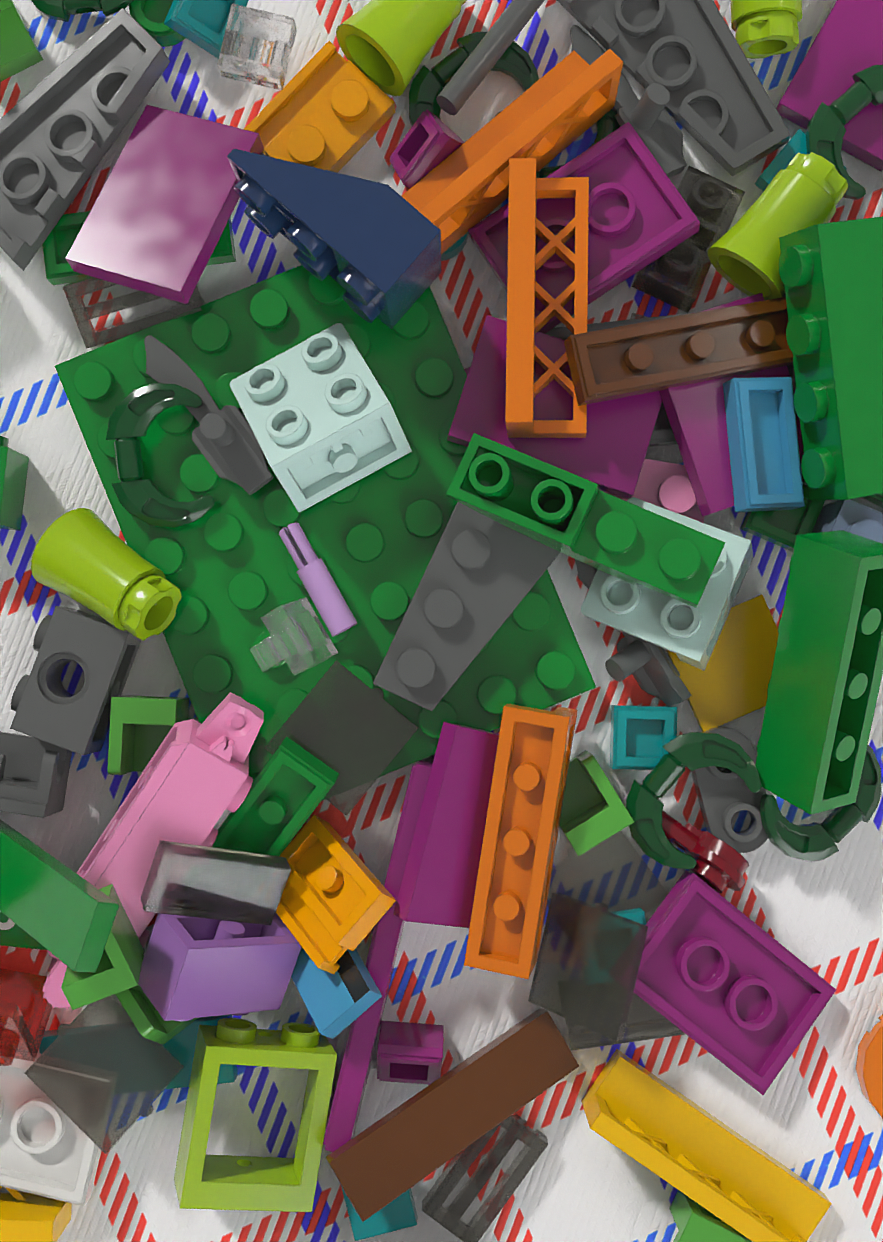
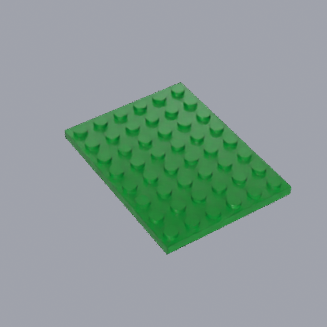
(368, 534)

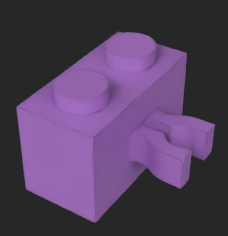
(216, 966)

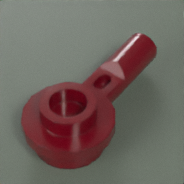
(716, 861)

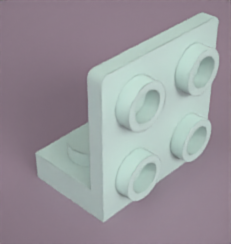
(320, 416)
(663, 619)

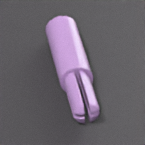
(317, 581)

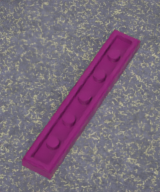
(380, 965)

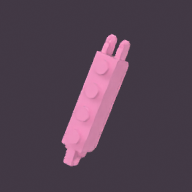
(175, 799)

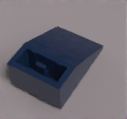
(345, 230)

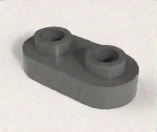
(726, 793)

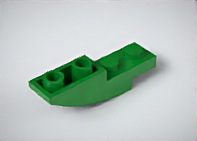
(584, 521)

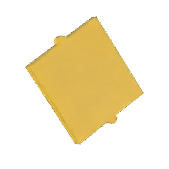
(737, 669)

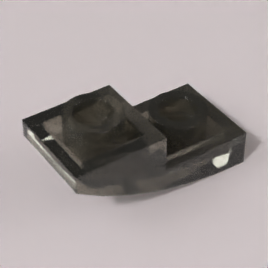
(682, 270)

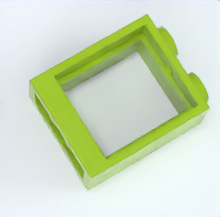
(253, 1181)

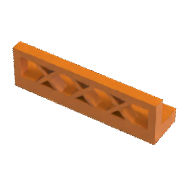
(532, 126)
(521, 294)
(520, 839)

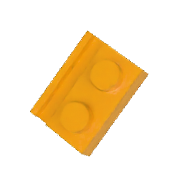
(323, 113)
(329, 895)

